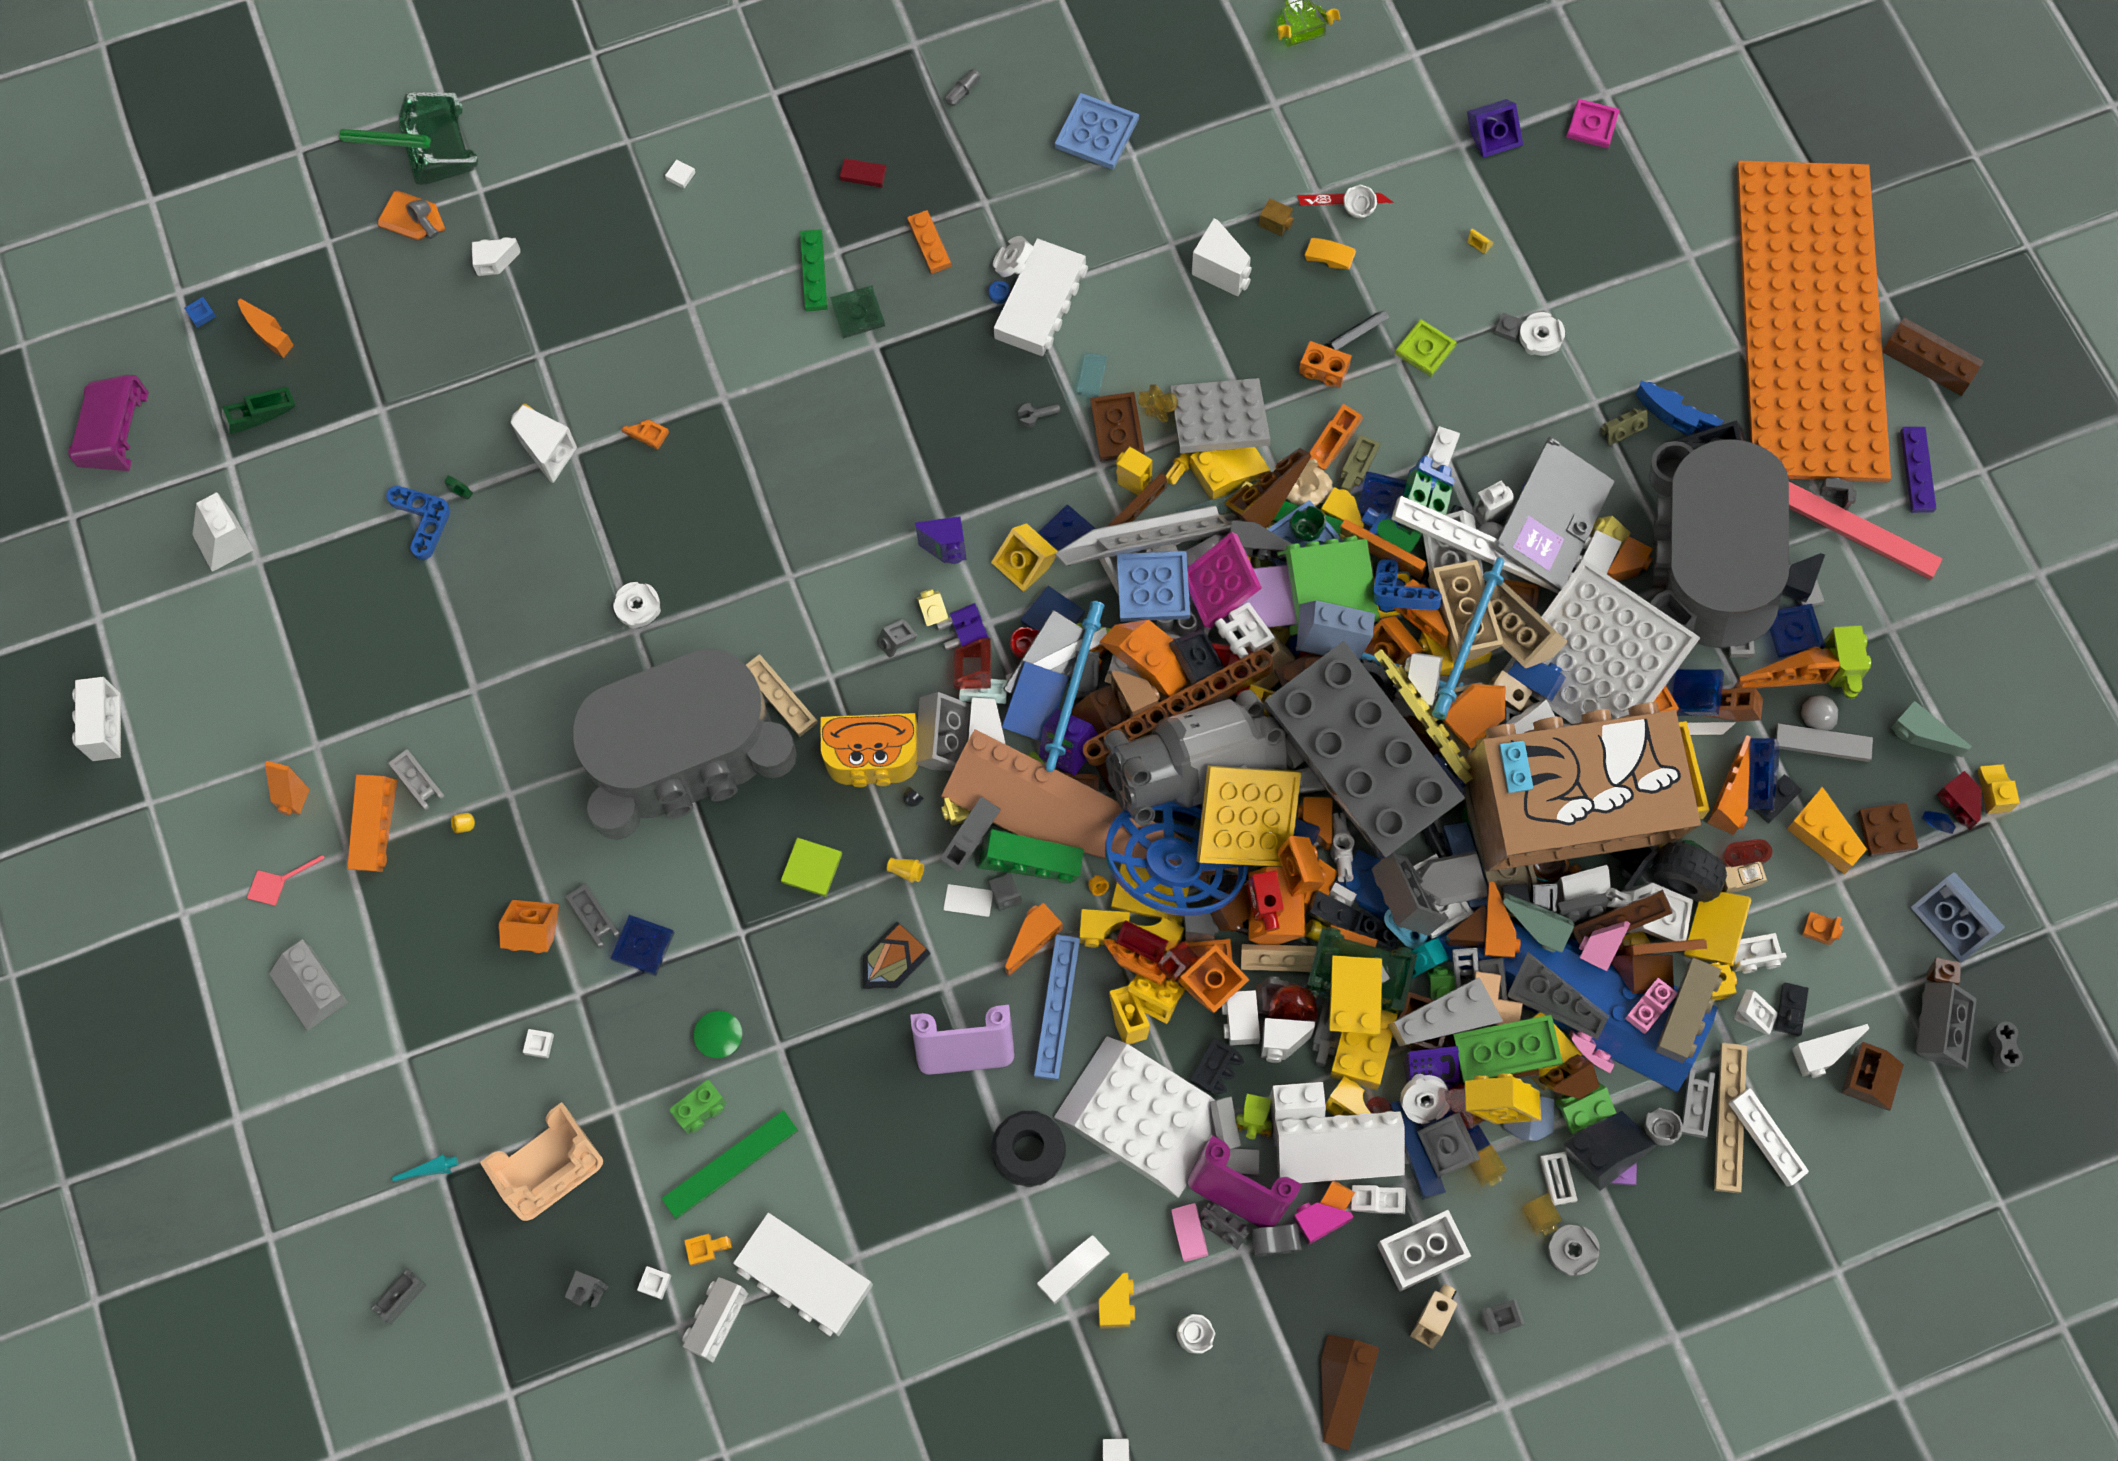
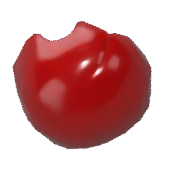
(1021, 640)

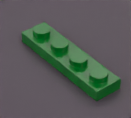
(813, 270)

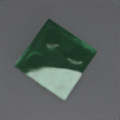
(857, 311)

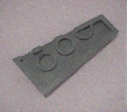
(1551, 995)

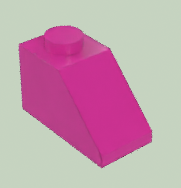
(1319, 1220)

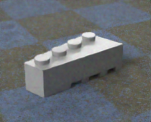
(1452, 1013)

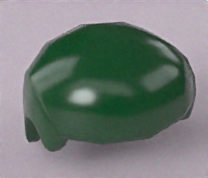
(1307, 524)

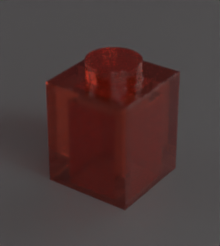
(1177, 961)

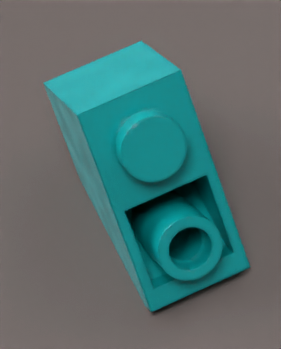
(1429, 956)

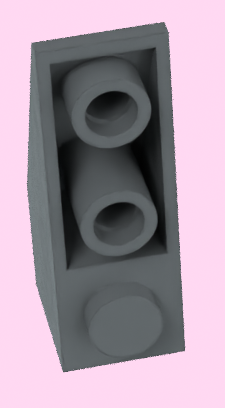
(1259, 541)
(970, 834)

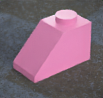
(1603, 944)

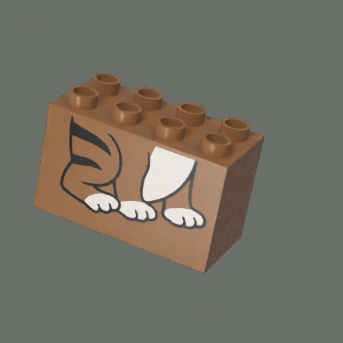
(1593, 790)

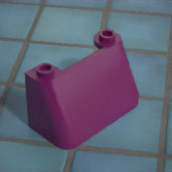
(106, 423)
(1237, 1192)

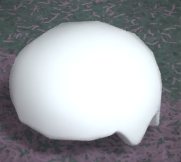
(1360, 201)
(1195, 1334)

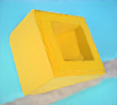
(1479, 241)

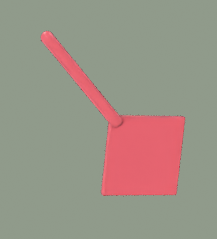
(268, 886)

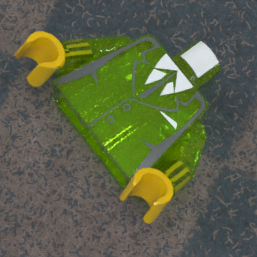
(1303, 21)

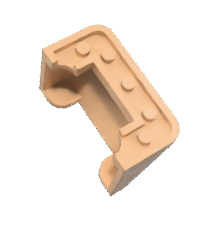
(545, 1166)

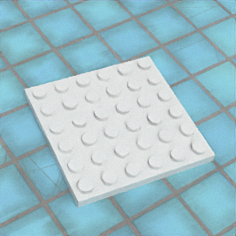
(1616, 646)

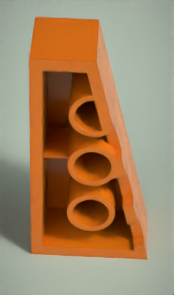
(371, 822)

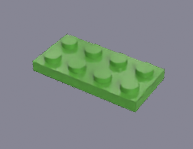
(1508, 1048)

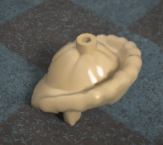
(1311, 485)

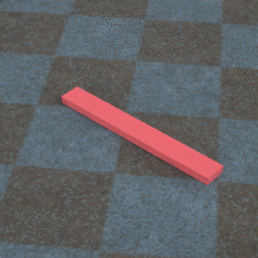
(1863, 532)

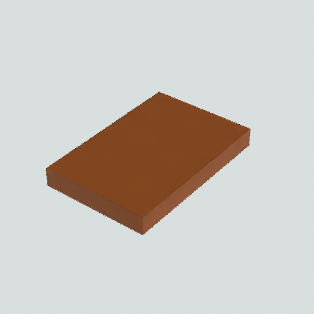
(1665, 947)

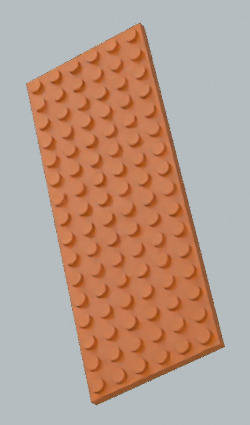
(1813, 319)

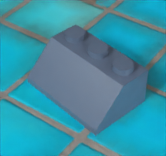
(1327, 625)
(1957, 917)

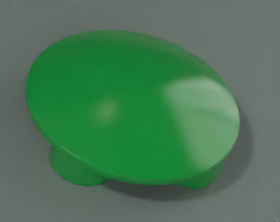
(718, 1034)

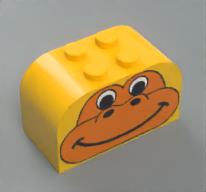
(870, 748)

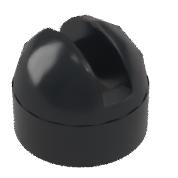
(912, 798)

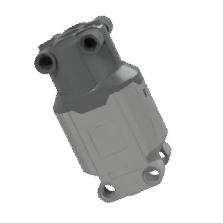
(1176, 754)

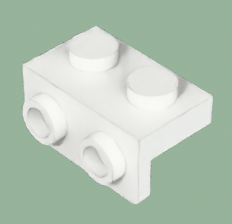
(1758, 952)

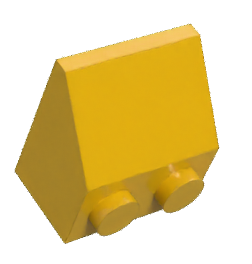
(1024, 556)

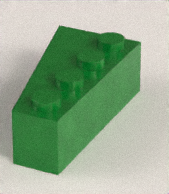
(1030, 857)

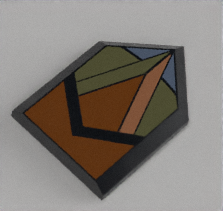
(892, 959)

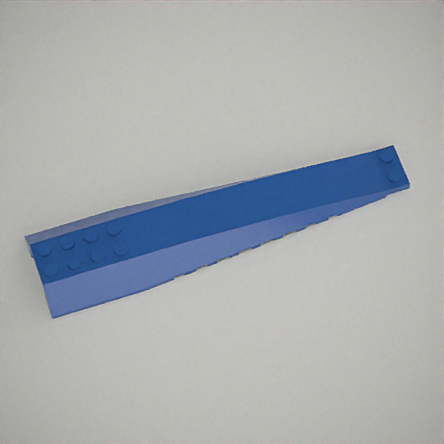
(1603, 988)

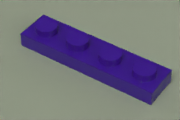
(1918, 469)

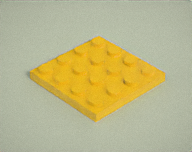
(1247, 815)

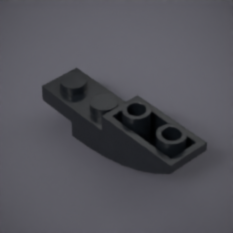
(1338, 914)

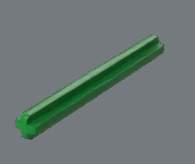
(384, 138)

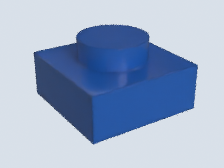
(200, 312)

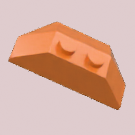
(1148, 653)

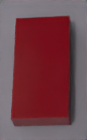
(863, 172)
(1141, 941)

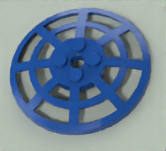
(1160, 868)

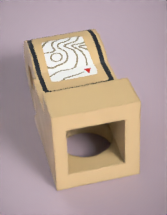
(1744, 877)

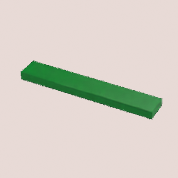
(729, 1164)

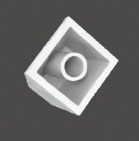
(1221, 260)
(545, 440)
(218, 532)
(1296, 1102)

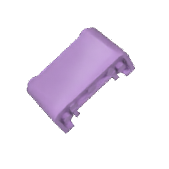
(1275, 599)
(964, 1048)

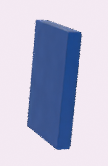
(1034, 700)

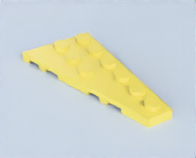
(1421, 710)

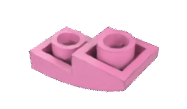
(1651, 1005)
(1587, 1045)
(1189, 1232)

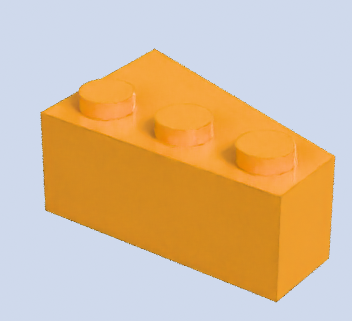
(1828, 832)

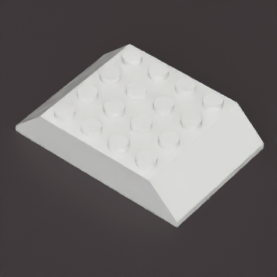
(1140, 1114)

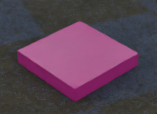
(1593, 123)

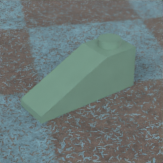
(1925, 730)
(1544, 925)

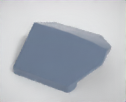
(1535, 1129)

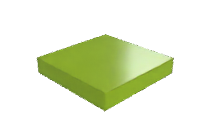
(1425, 348)
(811, 867)

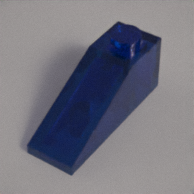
(1763, 773)

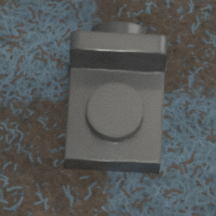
(895, 636)

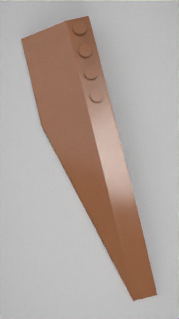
(1039, 801)

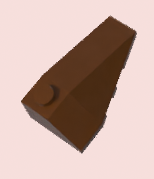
(1264, 498)
(1345, 1381)

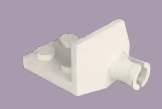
(1669, 928)

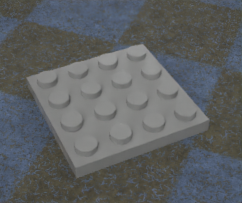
(1220, 416)

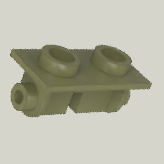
(1631, 423)

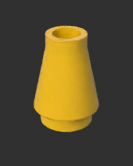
(906, 868)

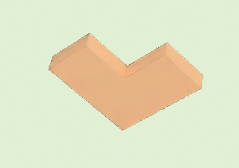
(1508, 1010)

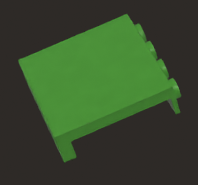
(1331, 574)

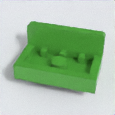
(698, 1107)
(1587, 1110)

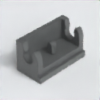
(582, 1287)
(399, 1296)

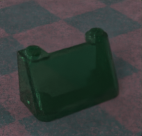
(438, 119)
(1398, 965)

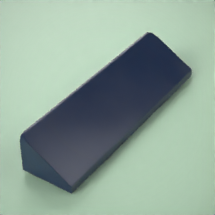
(1420, 1164)

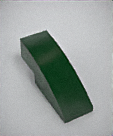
(257, 409)

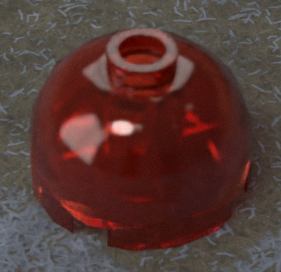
(1293, 1003)

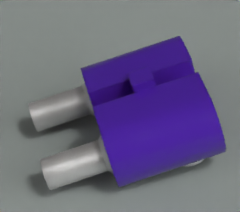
(967, 625)

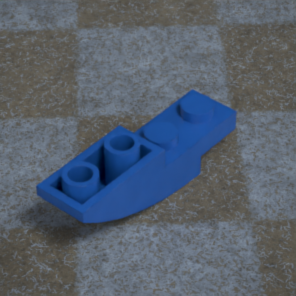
(1668, 408)

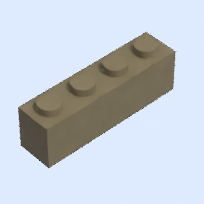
(1688, 1011)

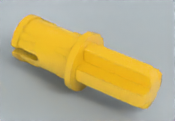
(1180, 465)

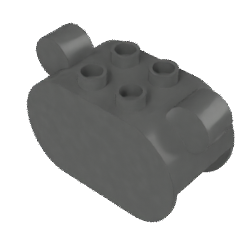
(1720, 538)
(676, 739)

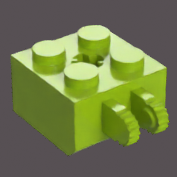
(1849, 648)

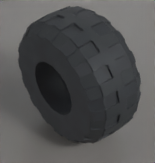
(1689, 871)
(1022, 1125)

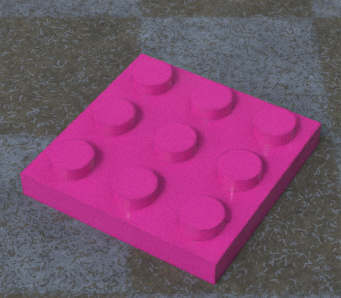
(1221, 580)

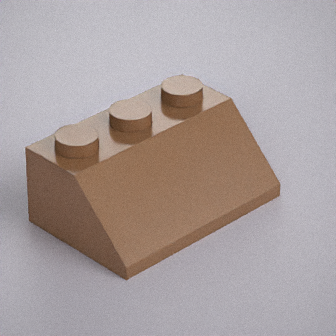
(1134, 694)

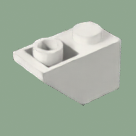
(494, 256)

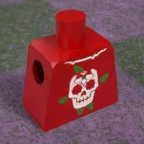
(1263, 890)

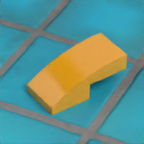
(1330, 252)

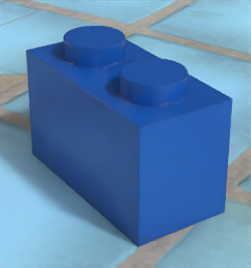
(1539, 678)

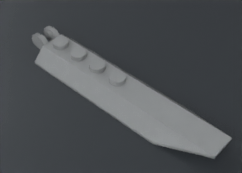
(1147, 534)

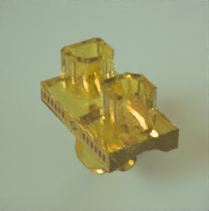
(1157, 402)

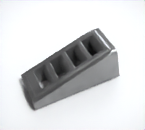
(1456, 963)

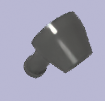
(418, 212)

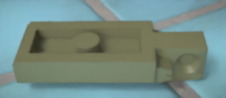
(1359, 462)

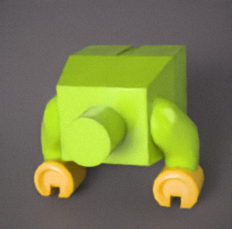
(1255, 1117)

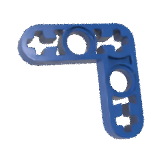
(427, 511)
(1393, 596)

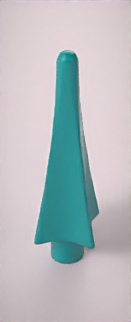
(438, 1165)

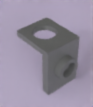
(1005, 892)

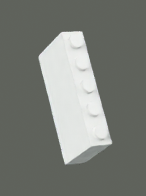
(1040, 297)
(1341, 1147)
(802, 1275)

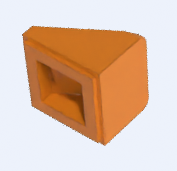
(1337, 1196)

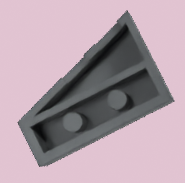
(1405, 895)

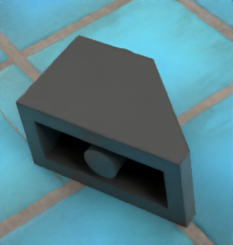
(1199, 928)

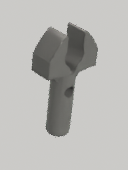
(1036, 413)

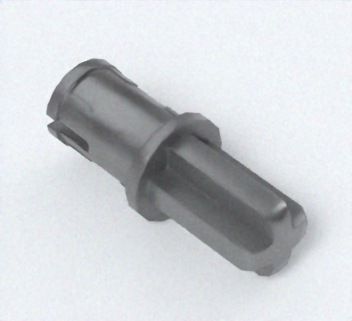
(963, 87)

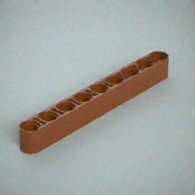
(1185, 698)

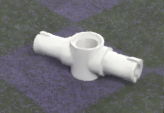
(1342, 857)

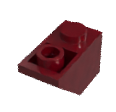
(1963, 799)

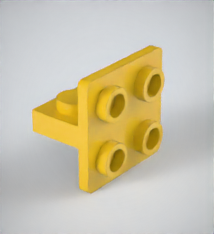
(1156, 999)

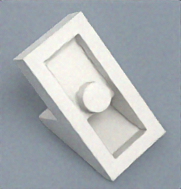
(1755, 1012)

